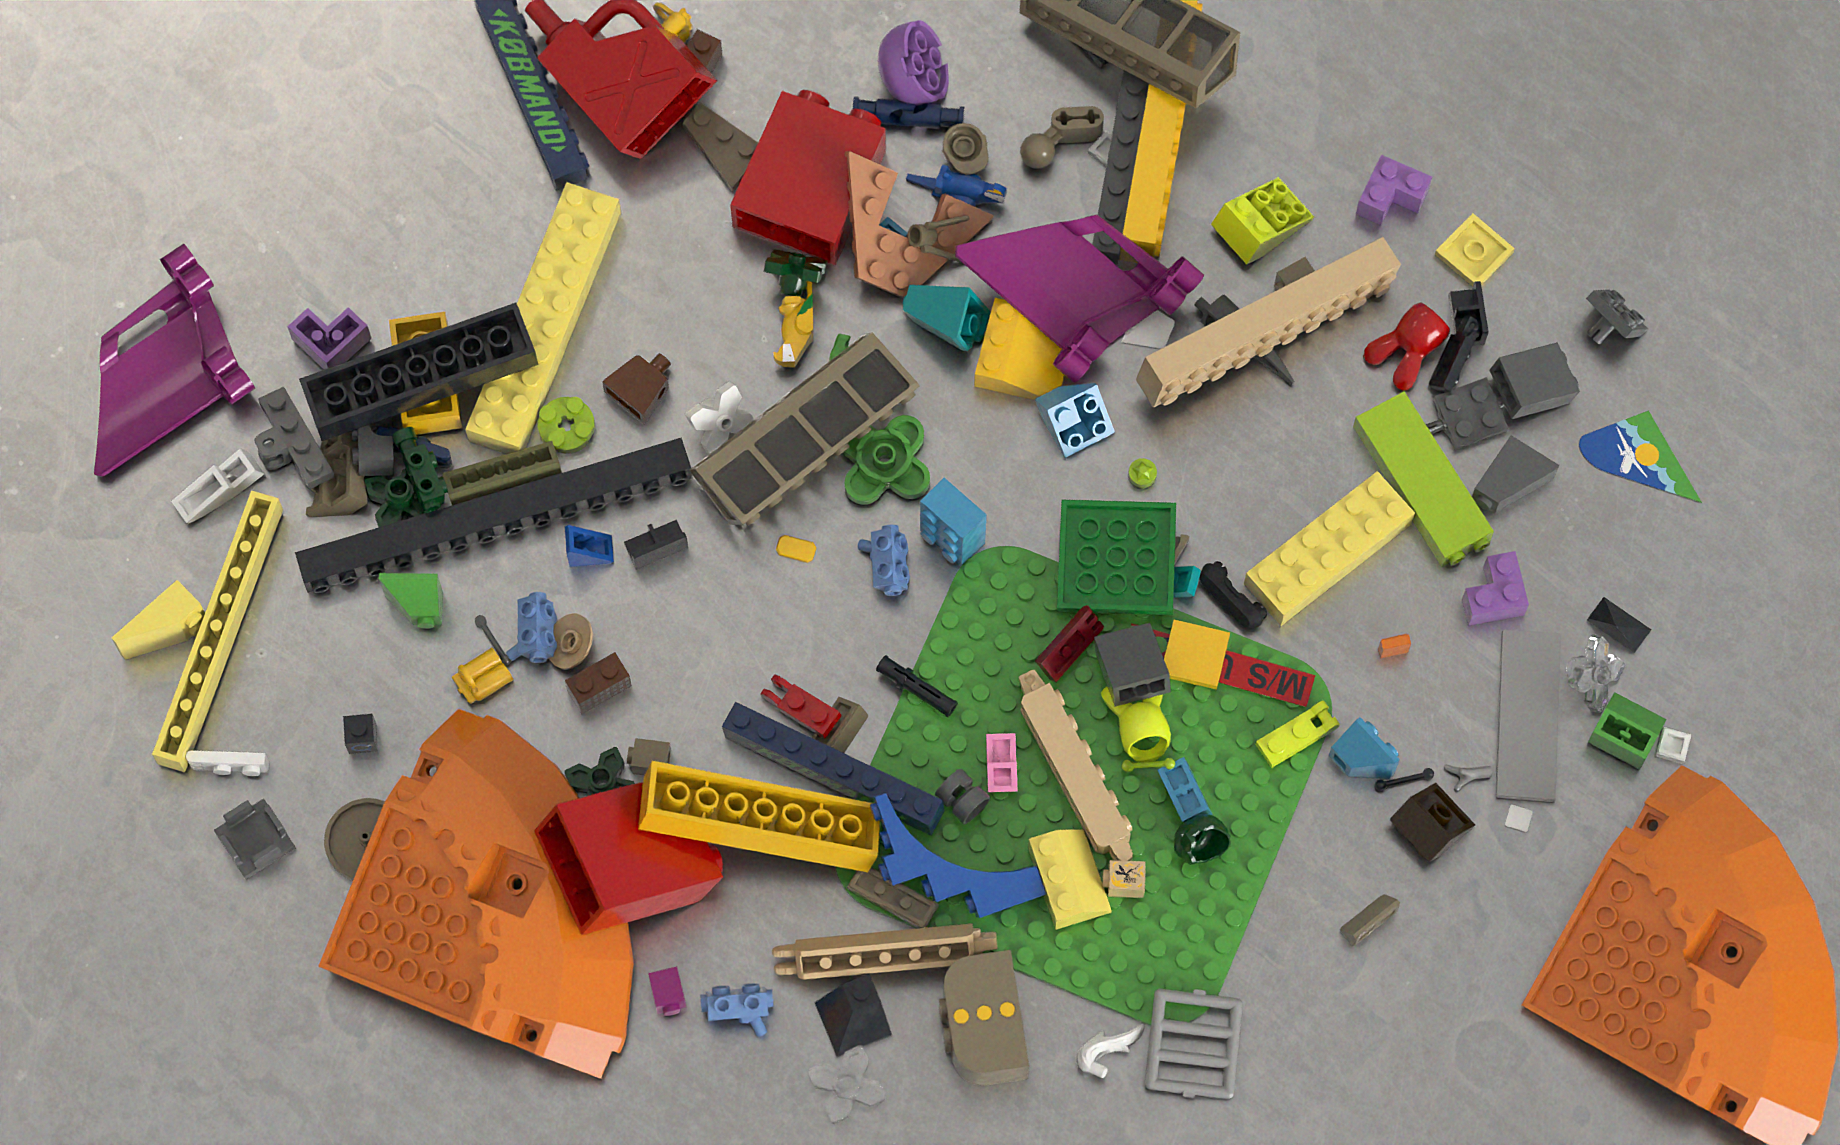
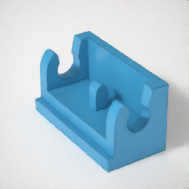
(1184, 790)

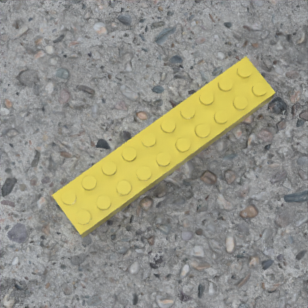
(550, 311)

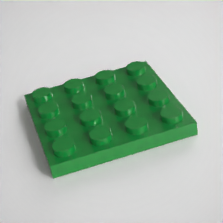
(1117, 557)

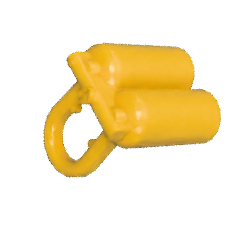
(677, 22)
(482, 676)

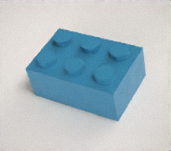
(952, 522)

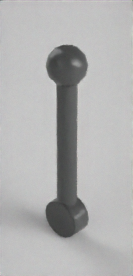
(480, 622)

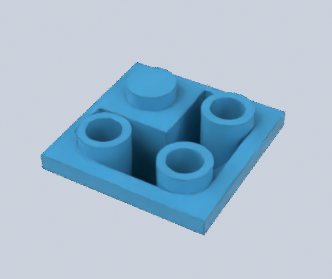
(1075, 416)
(1363, 753)

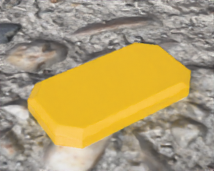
(796, 548)

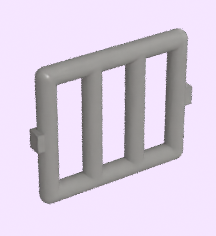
(1230, 1033)

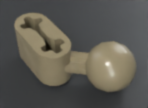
(1067, 126)

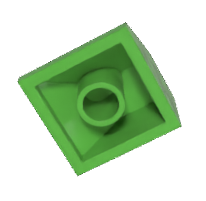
(415, 596)

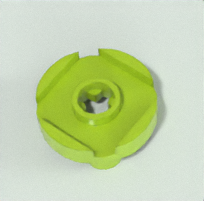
(573, 410)

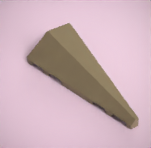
(347, 489)

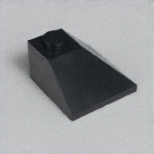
(853, 1015)

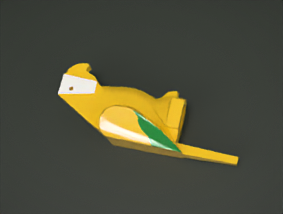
(795, 328)

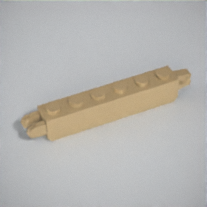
(1074, 769)
(882, 951)

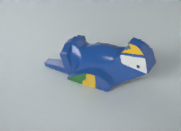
(963, 187)

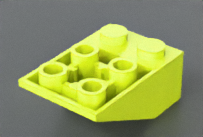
(1261, 219)

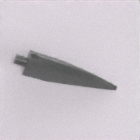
(1224, 306)

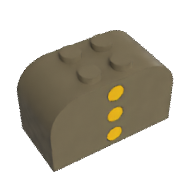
(984, 1020)

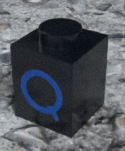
(360, 733)

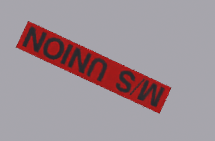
(1262, 677)

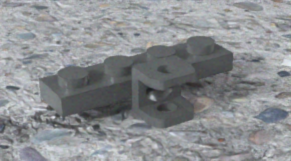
(290, 440)

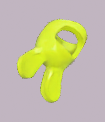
(1138, 722)

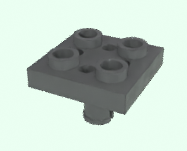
(1615, 316)

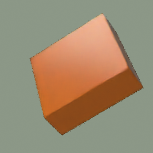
(1394, 645)

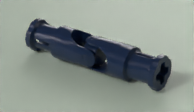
(924, 115)

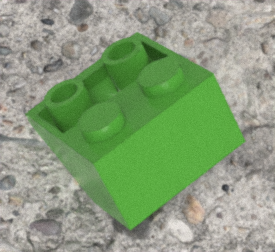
(1627, 730)

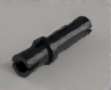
(906, 679)

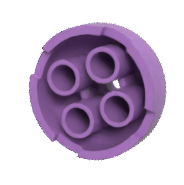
(908, 63)

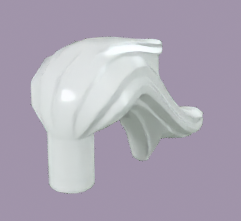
(1101, 1045)

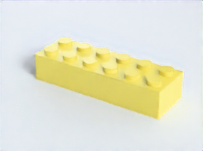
(1329, 548)

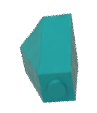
(948, 312)

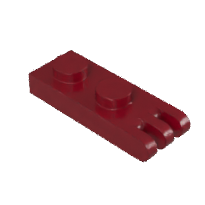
(1069, 643)

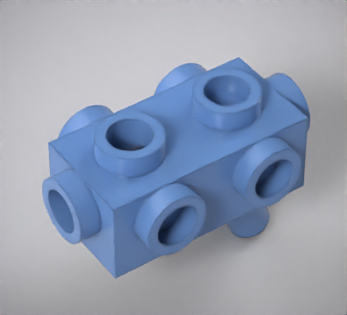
(888, 557)
(535, 629)
(745, 1004)

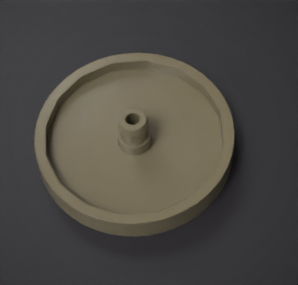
(349, 834)

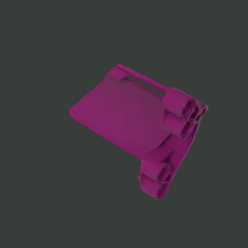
(1074, 288)
(168, 372)

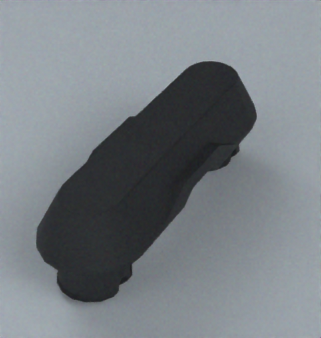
(1237, 604)

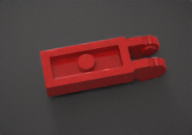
(803, 707)

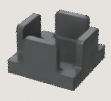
(253, 837)

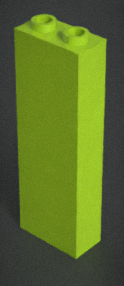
(1423, 479)

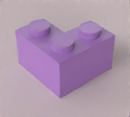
(1392, 183)
(330, 343)
(1502, 595)

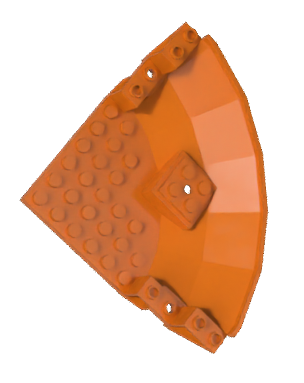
(440, 910)
(1652, 976)

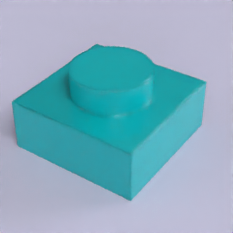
(1185, 581)

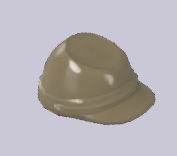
(966, 148)

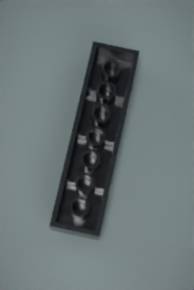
(419, 371)

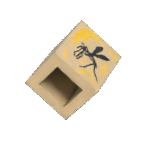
(1125, 879)

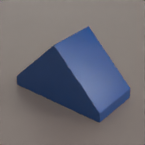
(587, 547)

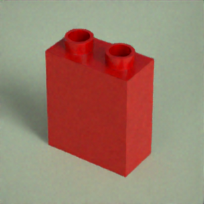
(800, 175)
(619, 871)

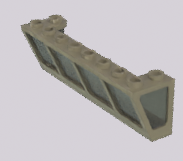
(1152, 39)
(804, 430)

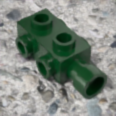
(421, 470)

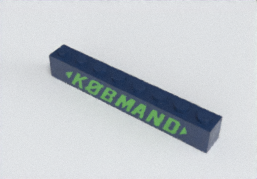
(533, 92)
(831, 766)

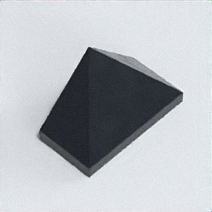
(1619, 624)

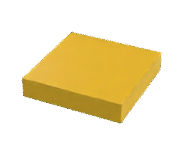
(1196, 654)

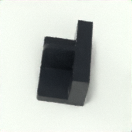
(1469, 304)
(656, 544)

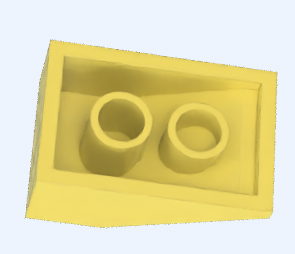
(163, 623)

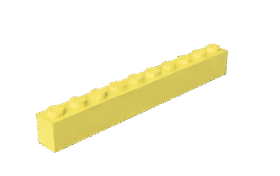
(218, 631)

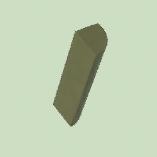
(502, 473)

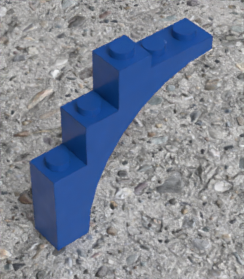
(910, 859)

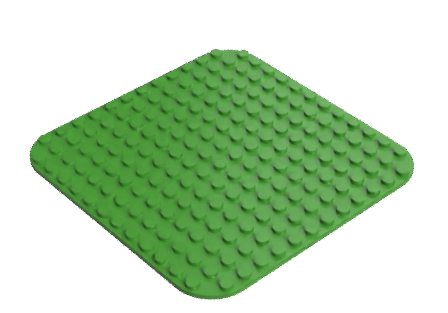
(1190, 915)

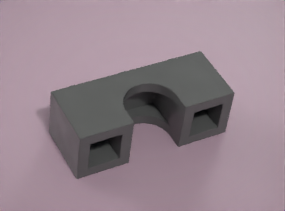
(374, 451)

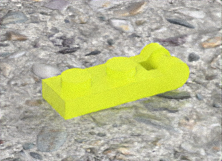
(1296, 734)

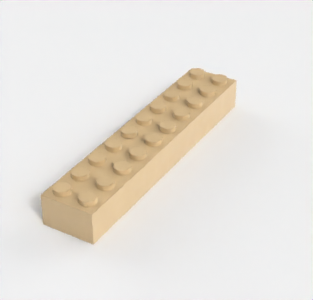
(1267, 323)

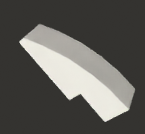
(217, 486)

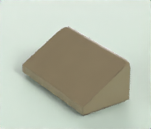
(847, 727)
(1370, 918)

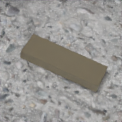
(893, 898)

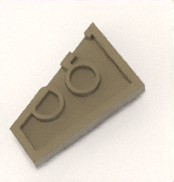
(722, 143)

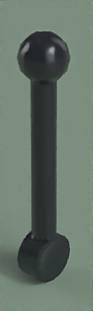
(1427, 774)

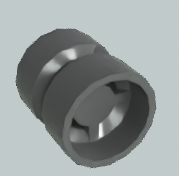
(970, 803)

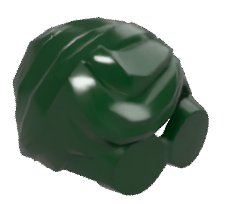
(1201, 839)

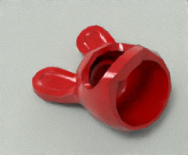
(1419, 334)

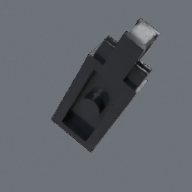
(1455, 354)

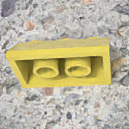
(1068, 877)

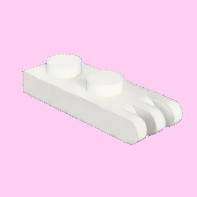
(225, 762)

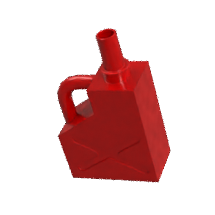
(625, 83)

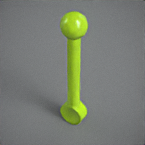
(1128, 765)

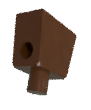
(639, 385)

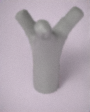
(1469, 774)

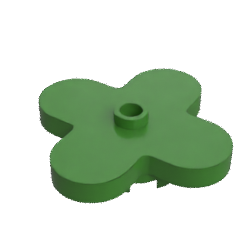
(901, 473)

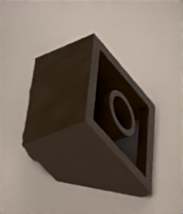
(1431, 822)

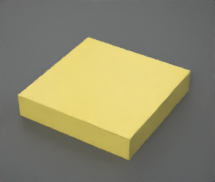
(1474, 250)

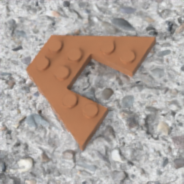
(888, 257)

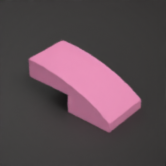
(1001, 762)

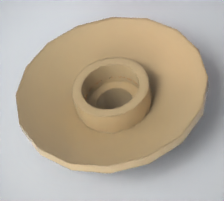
(573, 640)

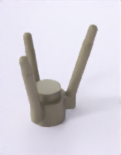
(925, 235)

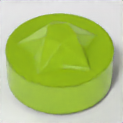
(1142, 473)

